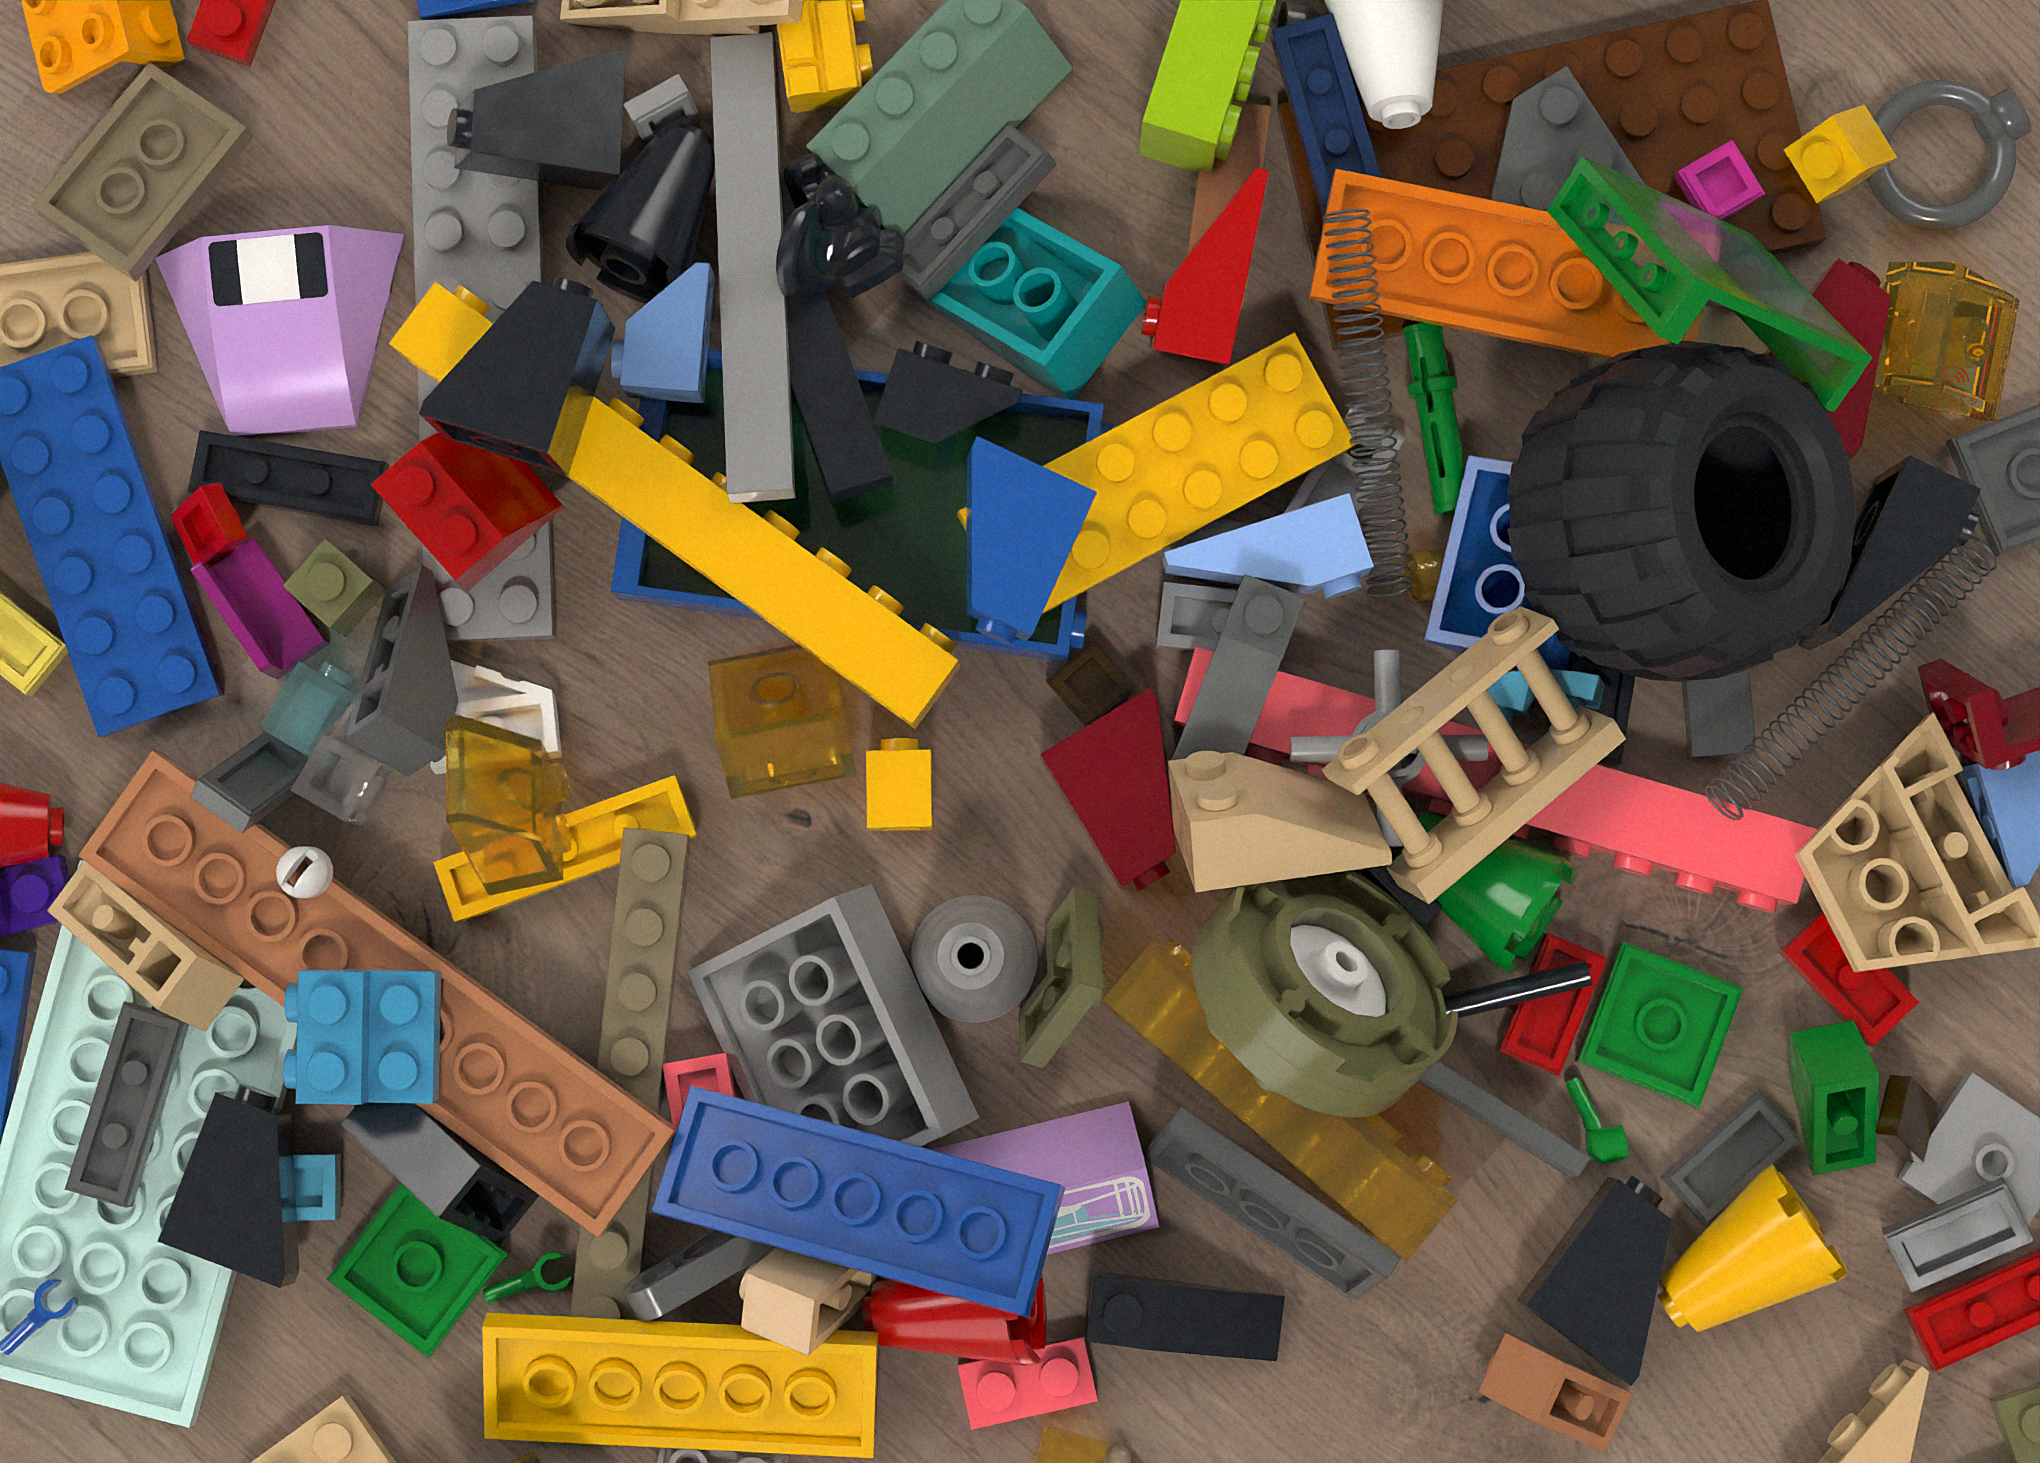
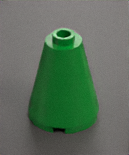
(1505, 897)

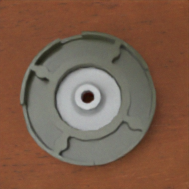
(1324, 991)

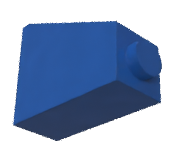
(1016, 538)

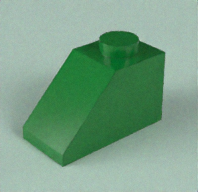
(1835, 1096)

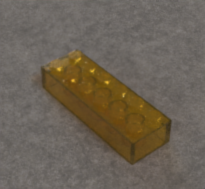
(1343, 1156)

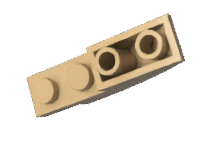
(682, 16)

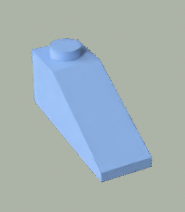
(1294, 551)

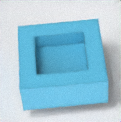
(318, 1186)

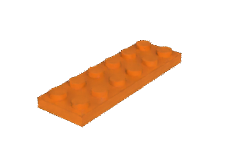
(1476, 269)

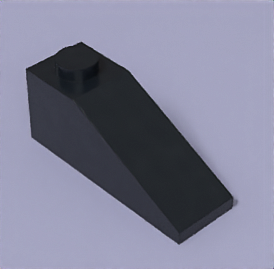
(1183, 1317)

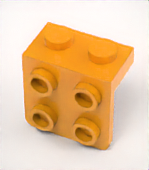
(88, 36)

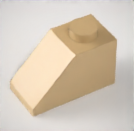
(800, 1298)

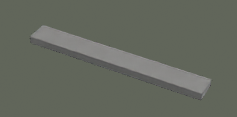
(750, 298)

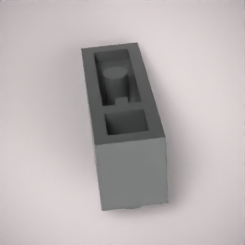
(1241, 669)
(406, 680)

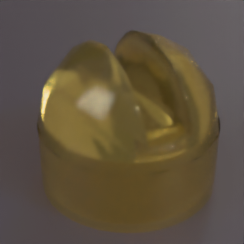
(1425, 573)

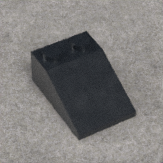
(1902, 530)

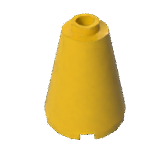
(1751, 1257)

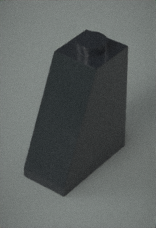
(546, 124)
(441, 1168)
(240, 1190)
(1606, 1276)

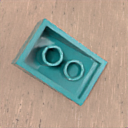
(1042, 302)

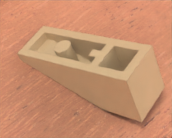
(145, 949)

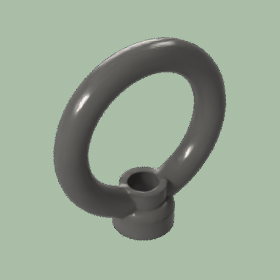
(1999, 123)

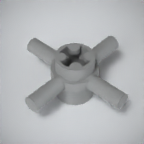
(1387, 699)

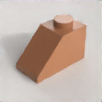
(1554, 1393)

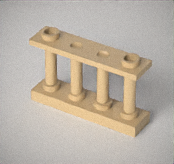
(1511, 798)

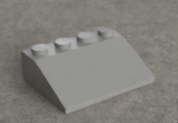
(835, 1024)

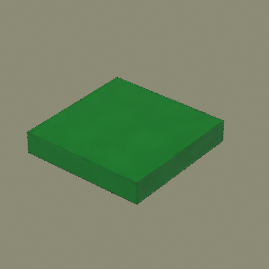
(1659, 1024)
(416, 1270)

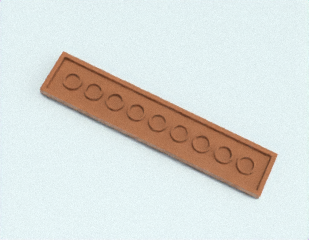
(500, 1074)

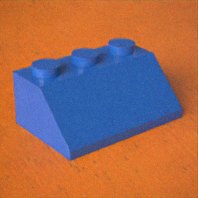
(1478, 566)

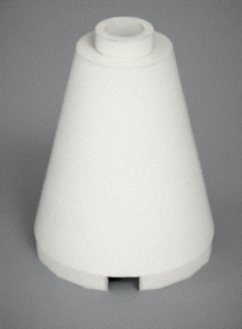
(1391, 54)

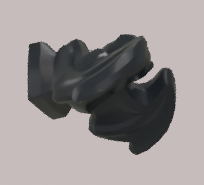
(832, 235)

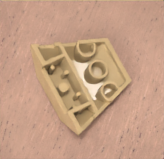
(1911, 867)

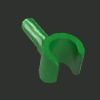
(1602, 1143)
(526, 1281)

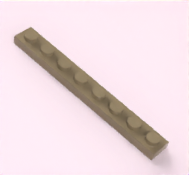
(634, 1044)

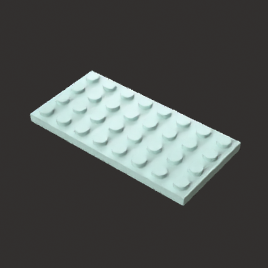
(143, 1308)

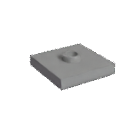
(1976, 1142)

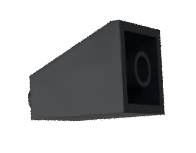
(528, 378)

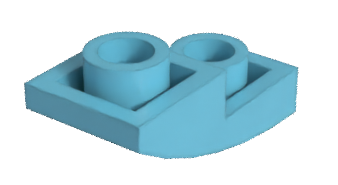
(1517, 699)

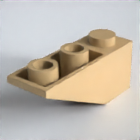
(1888, 1422)

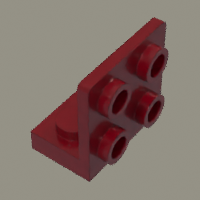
(1978, 719)

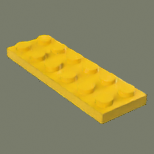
(1196, 461)
(676, 1386)

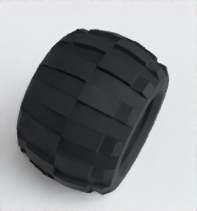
(1682, 511)

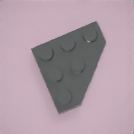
(1547, 137)

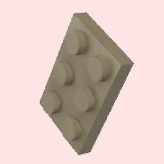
(142, 171)

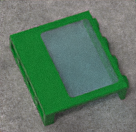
(1677, 258)

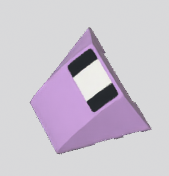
(285, 321)

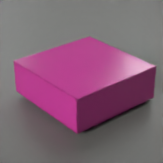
(1720, 182)

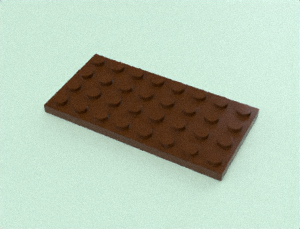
(1660, 89)

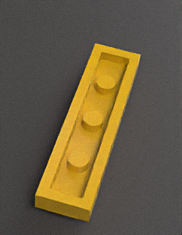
(595, 845)

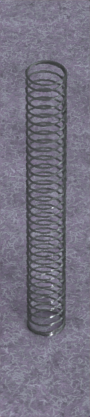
(1340, 319)
(1944, 587)

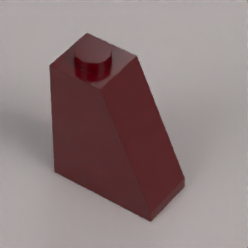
(1861, 307)
(1119, 789)

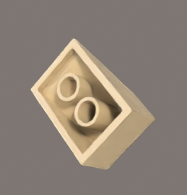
(1267, 823)

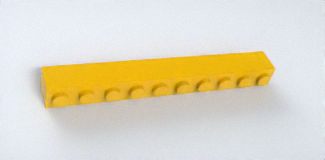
(722, 540)

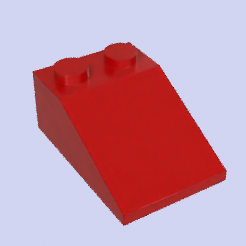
(1206, 291)

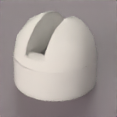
(313, 880)

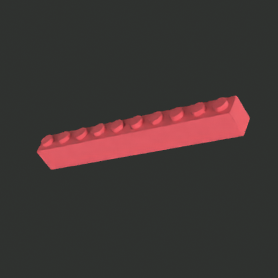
(1602, 811)

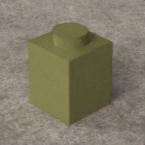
(334, 587)

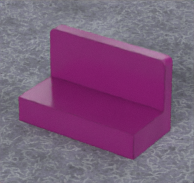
(260, 610)

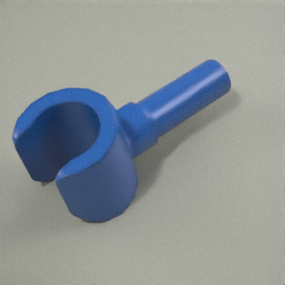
(37, 1317)

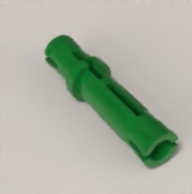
(1433, 393)

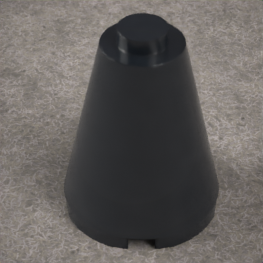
(650, 216)

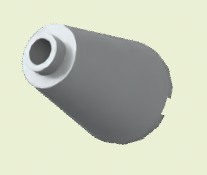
(1000, 979)

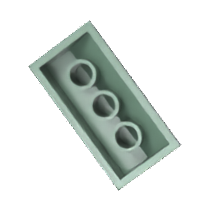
(940, 106)

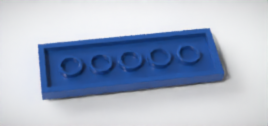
(100, 539)
(860, 1200)

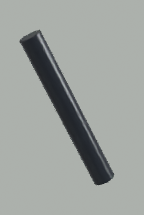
(1519, 990)

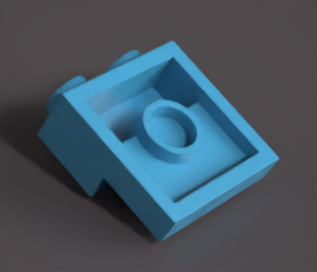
(364, 1036)

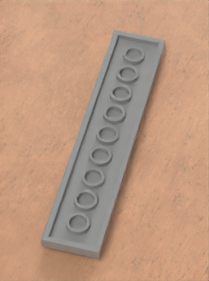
(490, 240)

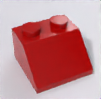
(466, 504)

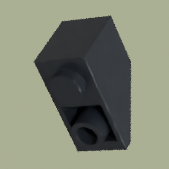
(937, 399)

